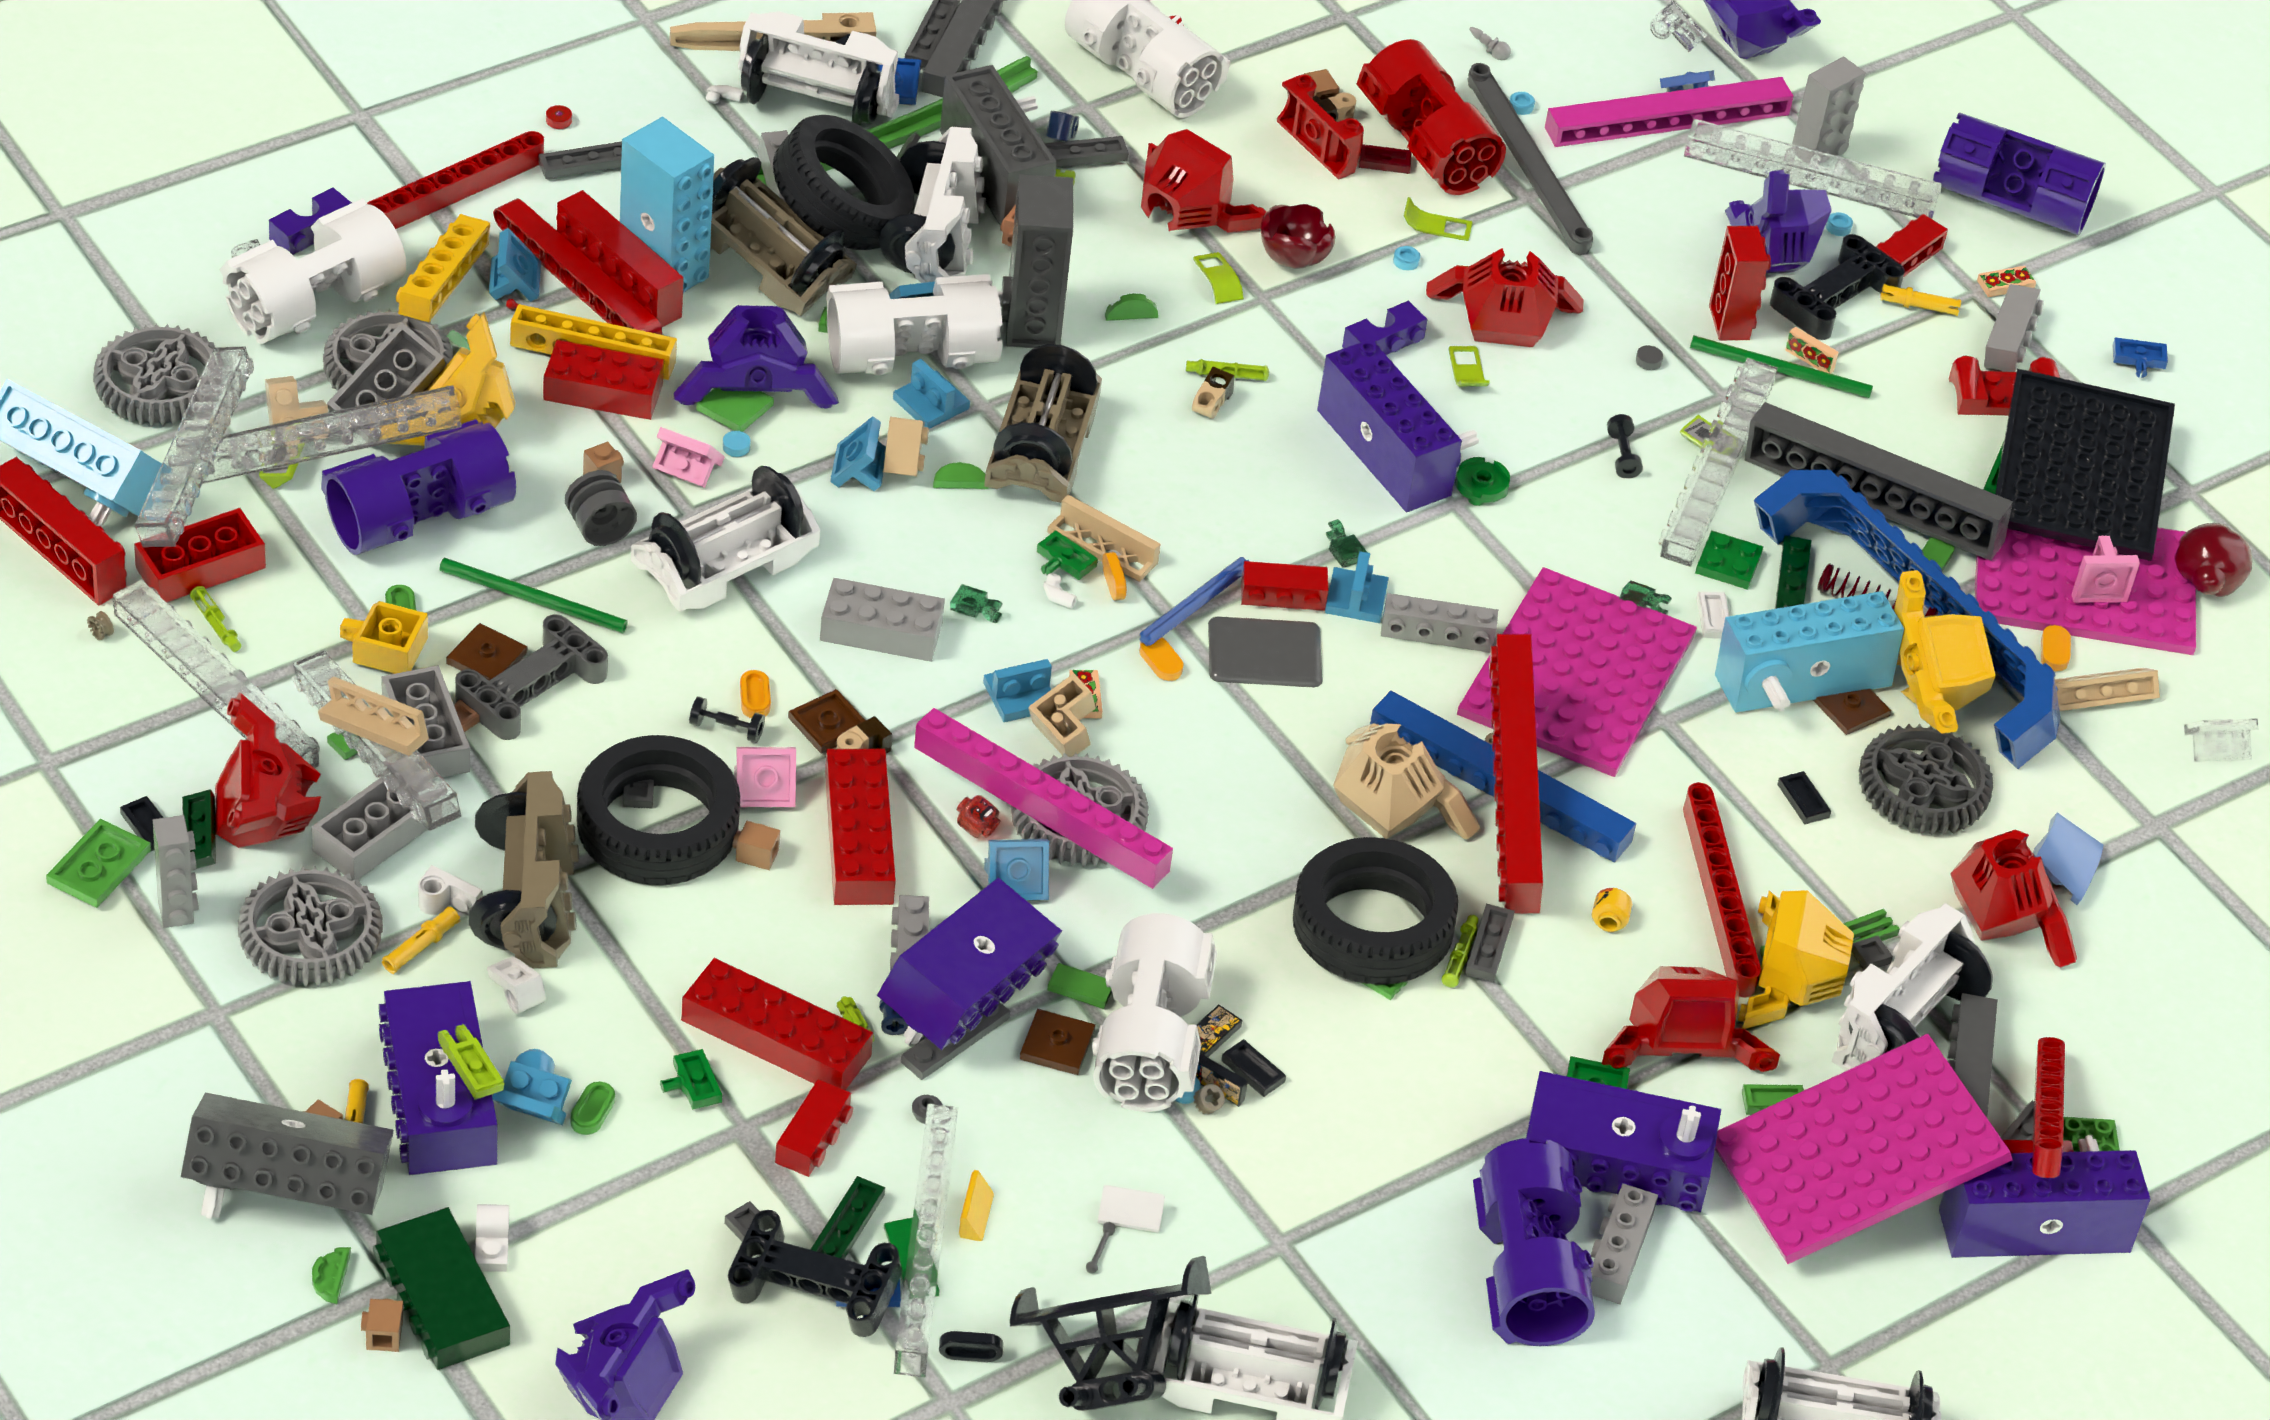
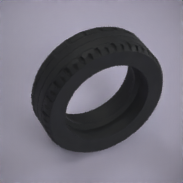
(858, 157)
(649, 856)
(1366, 954)

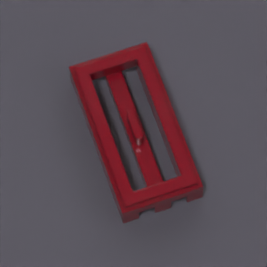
(1385, 159)

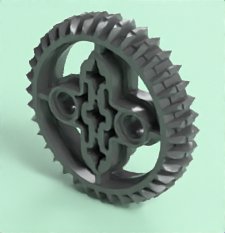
(1925, 779)

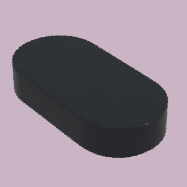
(971, 1346)

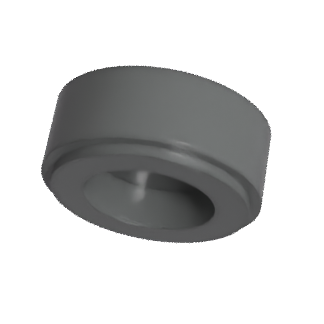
(1649, 357)

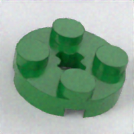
(1477, 491)

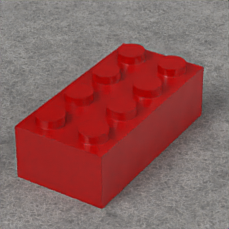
(1739, 283)
(603, 379)
(203, 556)

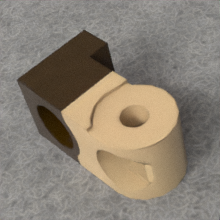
(1339, 107)
(1212, 394)
(866, 735)

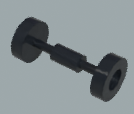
(1620, 428)
(698, 712)

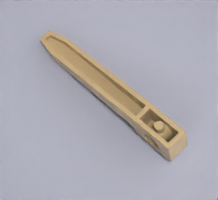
(727, 35)

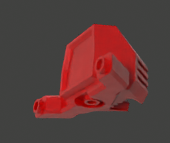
(1194, 185)
(1507, 299)
(262, 783)
(2010, 893)
(1686, 1014)

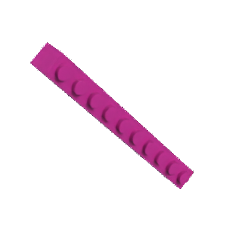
(1668, 111)
(1043, 798)

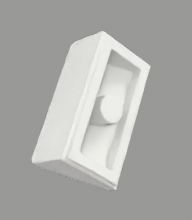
(1131, 1208)

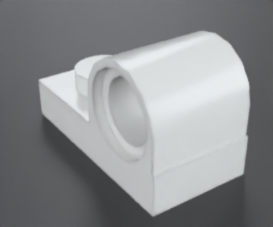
(440, 889)
(520, 983)
(492, 1237)

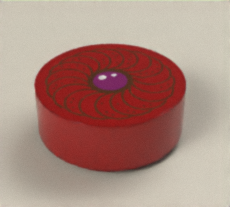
(558, 117)

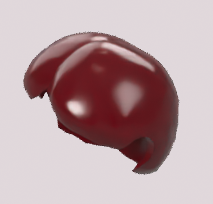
(1296, 235)
(2214, 559)

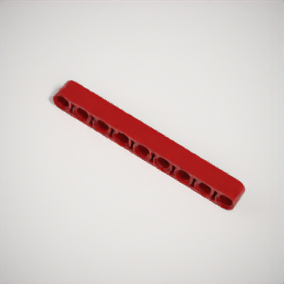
(461, 179)
(574, 268)
(1721, 888)
(2048, 1107)

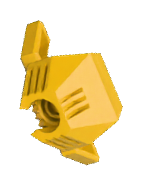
(477, 380)
(1940, 656)
(1802, 956)

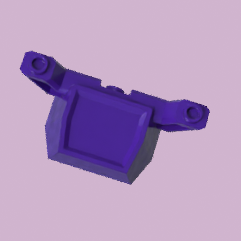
(1759, 25)
(1786, 219)
(756, 352)
(628, 1354)

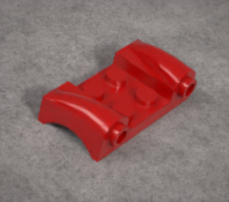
(1330, 142)
(1989, 391)

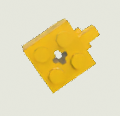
(387, 638)

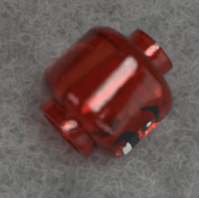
(978, 816)

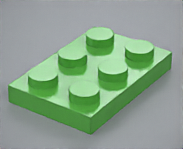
(98, 863)

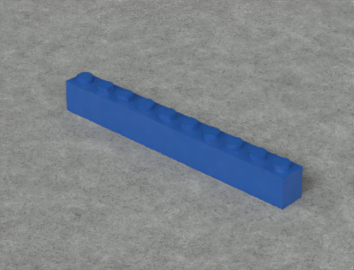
(1472, 761)

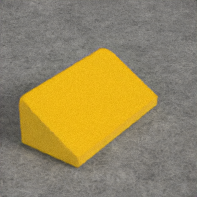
(976, 1208)

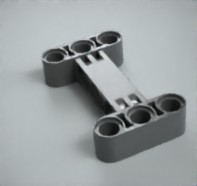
(563, 652)

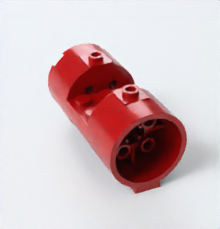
(1440, 128)

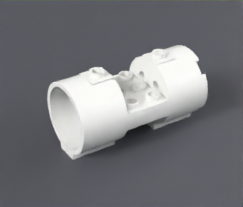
(1151, 48)
(353, 254)
(872, 329)
(1146, 1047)

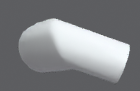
(724, 91)
(1055, 592)

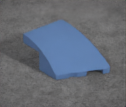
(2069, 856)

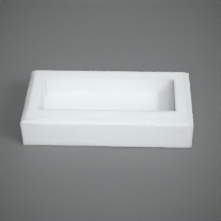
(1712, 613)

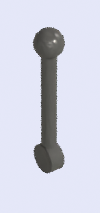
(1108, 1230)

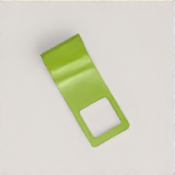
(1433, 223)
(1222, 278)
(1467, 373)

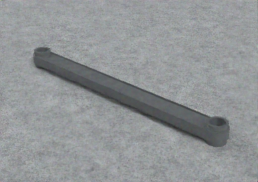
(1530, 159)

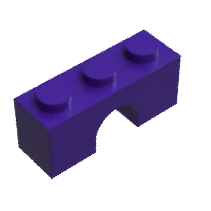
(294, 231)
(1402, 328)

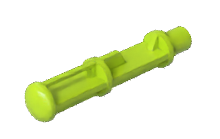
(1239, 370)
(215, 618)
(1460, 952)

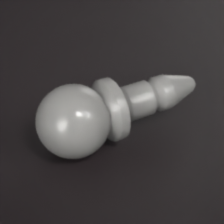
(1498, 50)

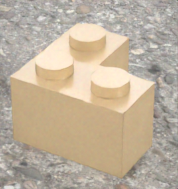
(284, 401)
(904, 446)
(1060, 713)

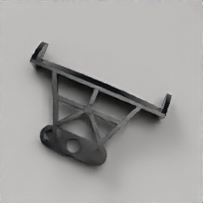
(1136, 1386)

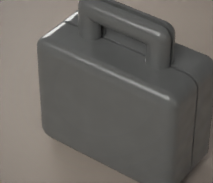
(1265, 652)

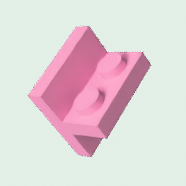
(686, 457)
(2105, 575)
(766, 776)

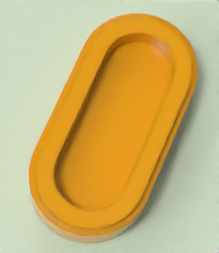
(1114, 576)
(2056, 647)
(1162, 659)
(755, 693)

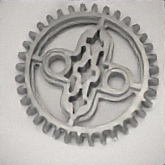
(358, 341)
(151, 374)
(1118, 794)
(321, 962)

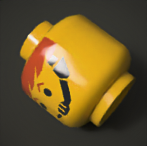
(1611, 909)

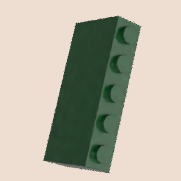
(442, 1288)

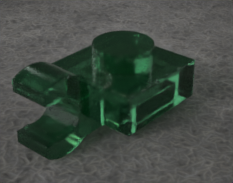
(1343, 547)
(1644, 596)
(975, 601)

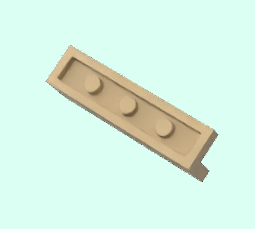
(1109, 535)
(2107, 688)
(374, 722)

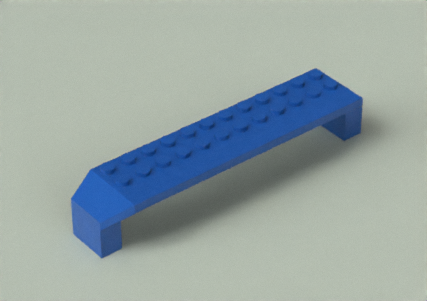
(1832, 504)

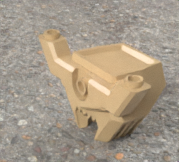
(1397, 783)

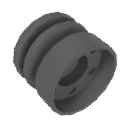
(600, 508)

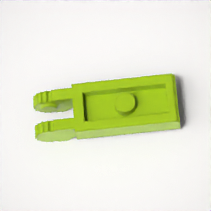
(471, 1062)

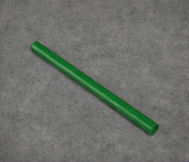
(1783, 367)
(533, 595)

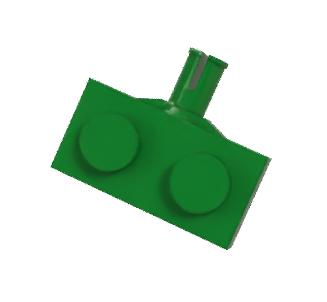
(1065, 555)
(694, 1079)

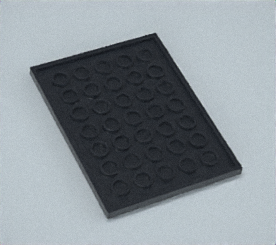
(2084, 462)

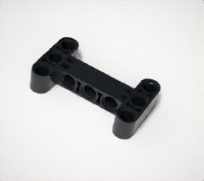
(1814, 305)
(815, 1273)

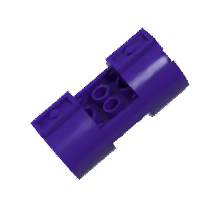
(2019, 173)
(383, 499)
(1540, 1279)

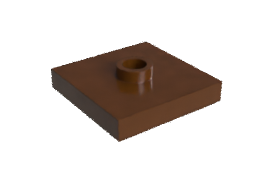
(486, 652)
(1853, 709)
(825, 719)
(1057, 1041)

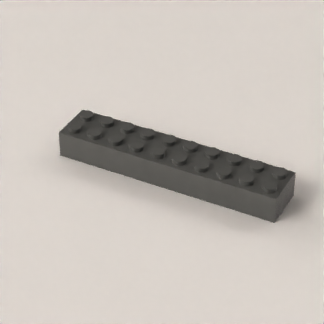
(1889, 482)

